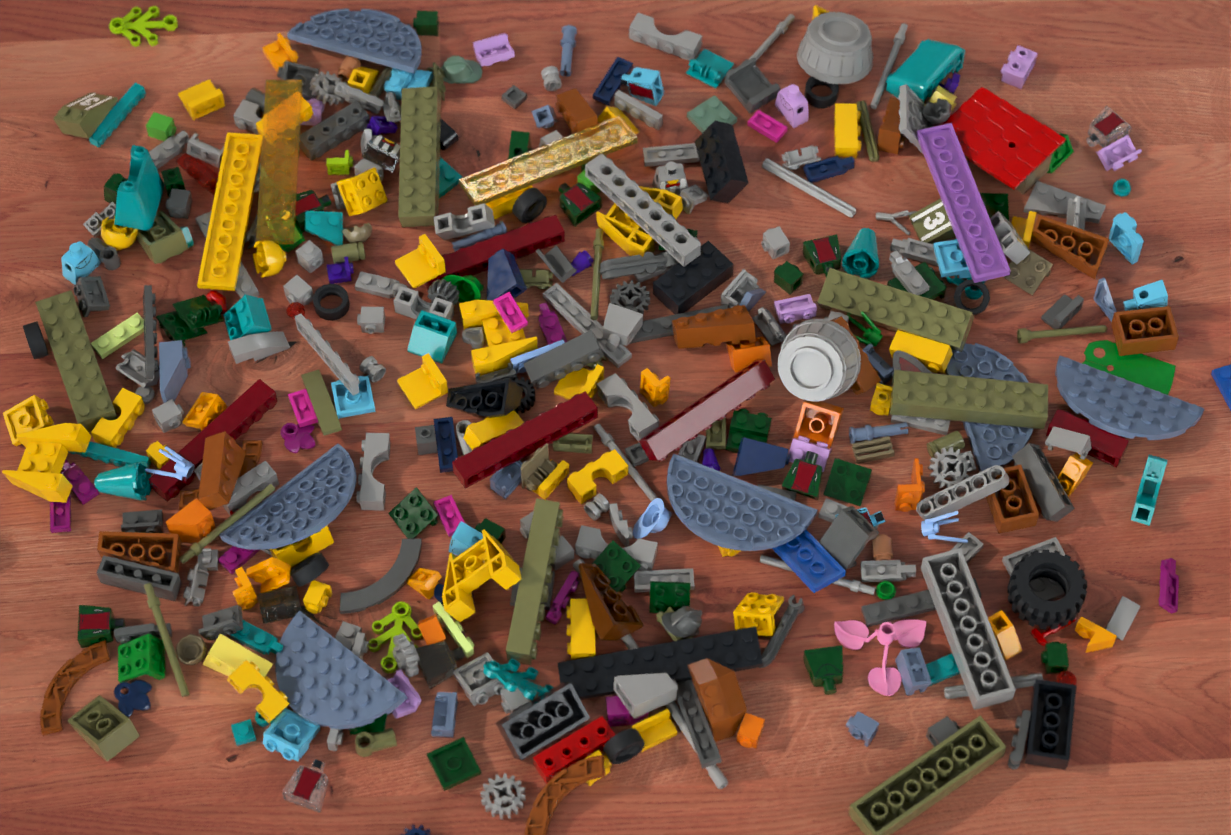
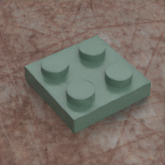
(708, 112)

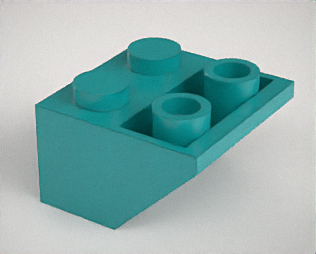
(247, 317)
(432, 336)

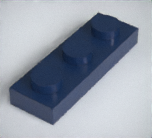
(612, 81)
(445, 443)

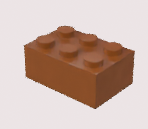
(1144, 331)
(1013, 505)

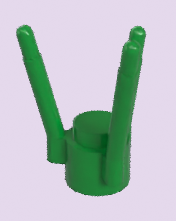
(871, 336)

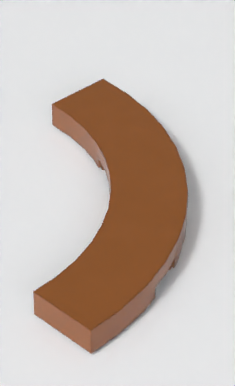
(253, 452)
(64, 681)
(558, 788)

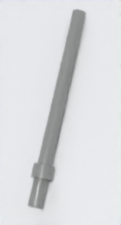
(781, 28)
(898, 41)
(609, 442)
(854, 585)

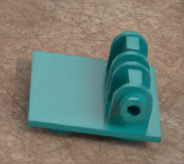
(709, 68)

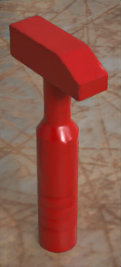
(1040, 637)

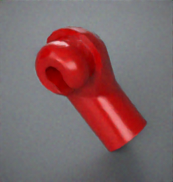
(216, 296)

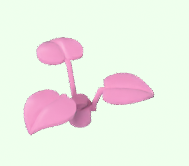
(908, 633)

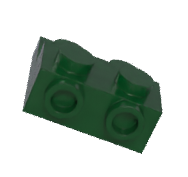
(747, 426)

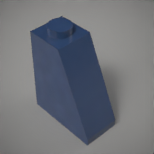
(504, 276)
(759, 457)

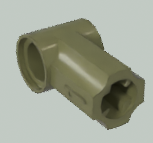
(377, 741)

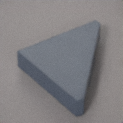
(751, 298)
(1103, 299)

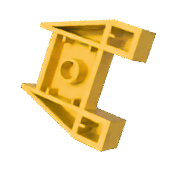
(627, 232)
(499, 340)
(45, 458)
(471, 569)

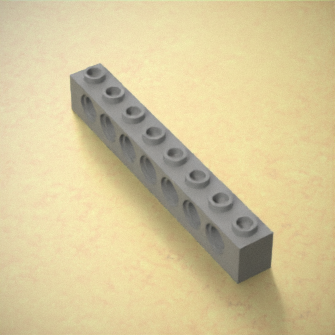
(652, 219)

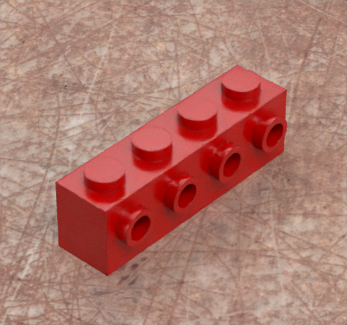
(573, 748)

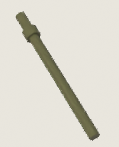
(598, 246)
(196, 548)
(154, 603)

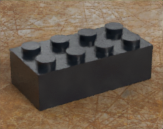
(721, 162)
(687, 285)
(542, 720)
(1050, 724)

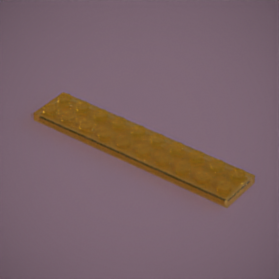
(279, 161)
(547, 161)

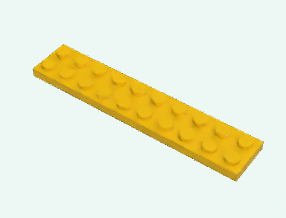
(230, 212)

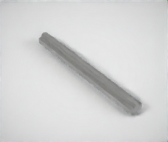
(809, 188)

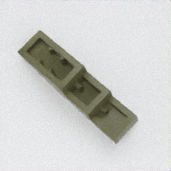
(321, 402)

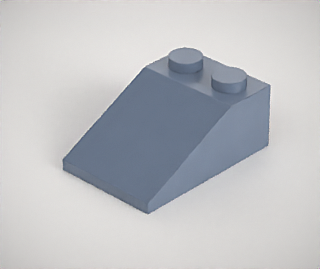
(173, 368)

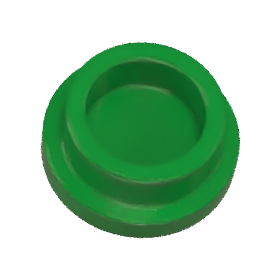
(885, 590)

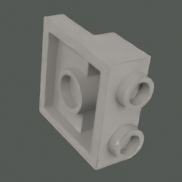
(475, 683)

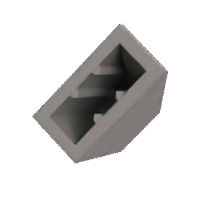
(645, 691)

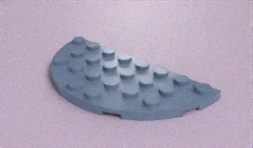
(363, 35)
(1123, 405)
(989, 442)
(299, 506)
(732, 510)
(329, 681)

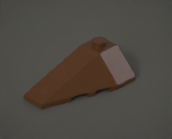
(607, 610)

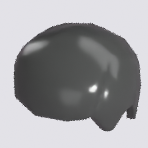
(937, 112)

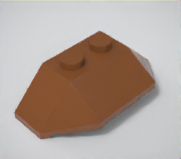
(719, 697)

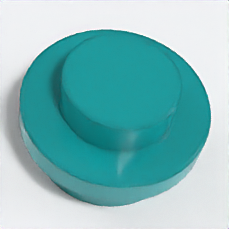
(1121, 187)

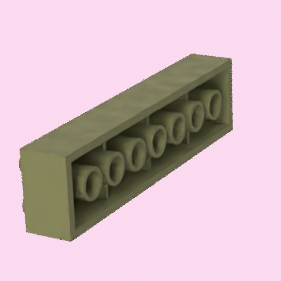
(419, 156)
(895, 309)
(76, 360)
(969, 399)
(533, 586)
(927, 779)

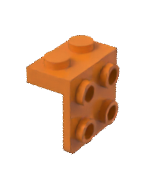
(910, 494)

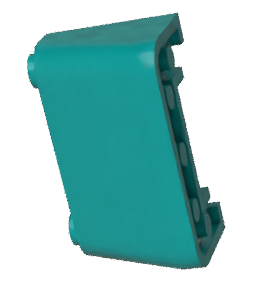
(926, 68)
(141, 193)

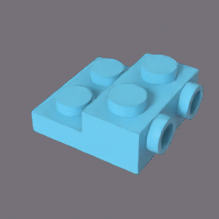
(403, 79)
(1125, 238)
(950, 259)
(350, 405)
(290, 735)

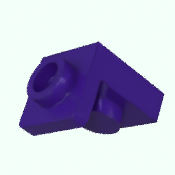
(951, 83)
(380, 125)
(340, 272)

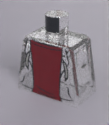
(1107, 128)
(307, 786)

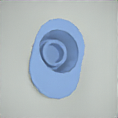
(652, 520)

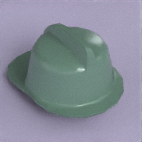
(461, 70)

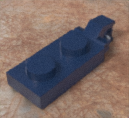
(828, 168)

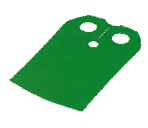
(1134, 368)

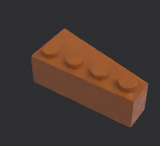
(714, 327)
(868, 374)
(219, 470)

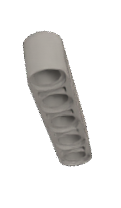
(972, 493)

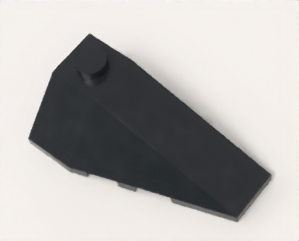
(487, 398)

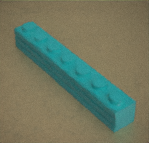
(117, 114)
(112, 455)

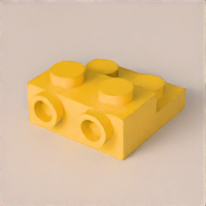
(27, 417)

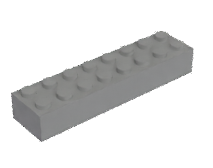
(967, 629)

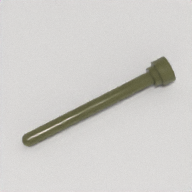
(1025, 335)

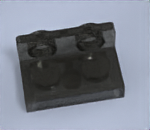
(279, 604)

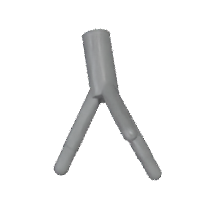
(890, 217)

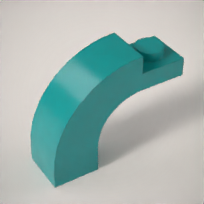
(1148, 490)

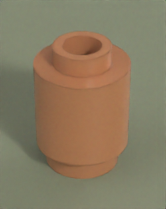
(347, 67)
(882, 547)

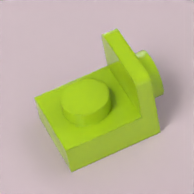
(340, 166)

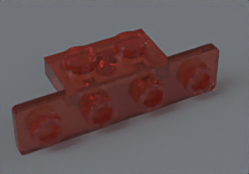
(199, 171)

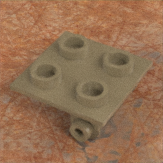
(1029, 272)
(536, 469)

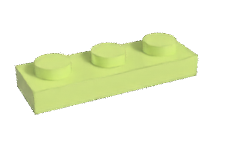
(119, 336)
(454, 630)

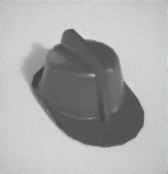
(683, 622)

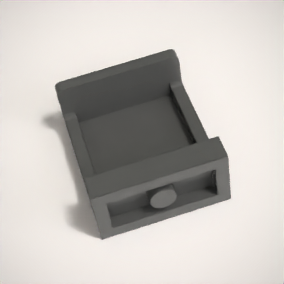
(751, 85)
(848, 537)

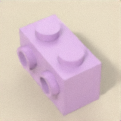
(1019, 66)

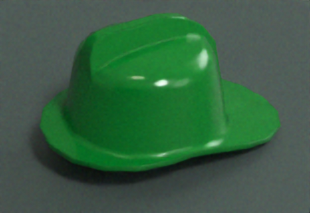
(468, 285)

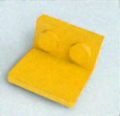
(202, 99)
(362, 192)
(421, 264)
(579, 382)
(424, 383)
(758, 611)

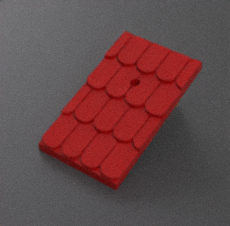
(1004, 140)

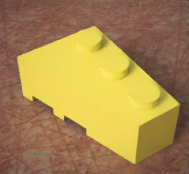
(228, 656)

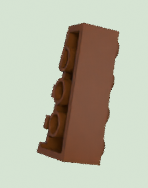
(1071, 244)
(147, 549)

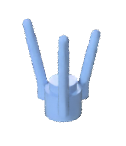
(182, 467)
(931, 527)

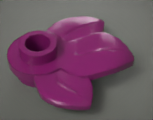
(297, 437)

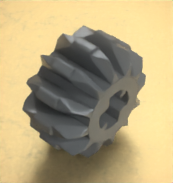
(443, 290)

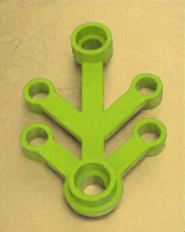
(123, 25)
(396, 630)

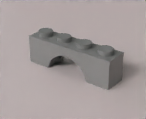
(683, 45)
(616, 393)
(376, 450)
(591, 544)

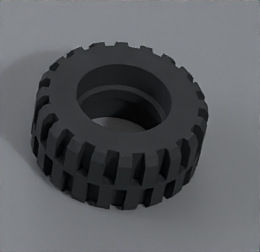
(1050, 566)

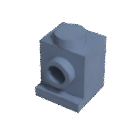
(545, 117)
(862, 727)

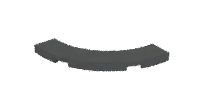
(388, 584)

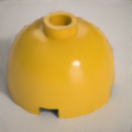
(117, 236)
(268, 258)

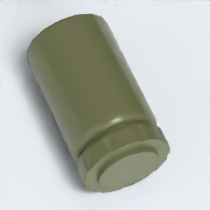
(354, 251)
(951, 440)

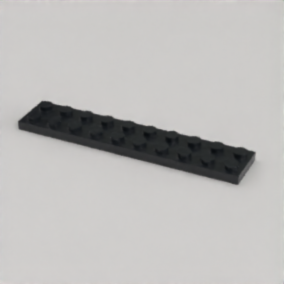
(596, 674)

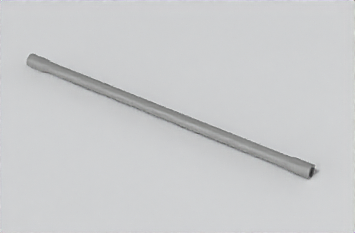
(714, 771)

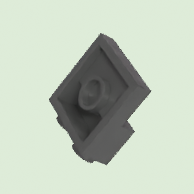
(296, 71)

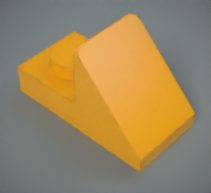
(424, 581)
(1099, 637)

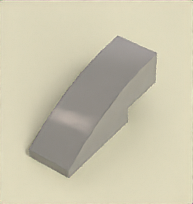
(258, 346)

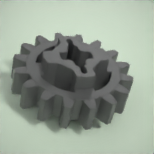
(631, 297)

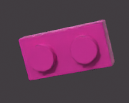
(767, 126)
(510, 312)
(302, 408)
(448, 514)

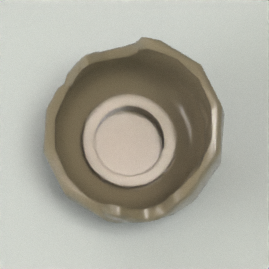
(358, 234)
(191, 649)

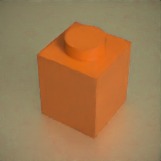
(432, 630)
(750, 731)

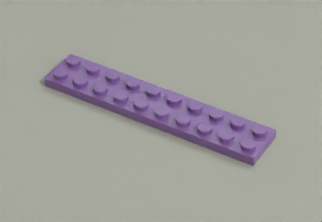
(963, 203)

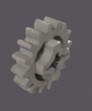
(324, 85)
(944, 462)
(406, 655)
(502, 787)

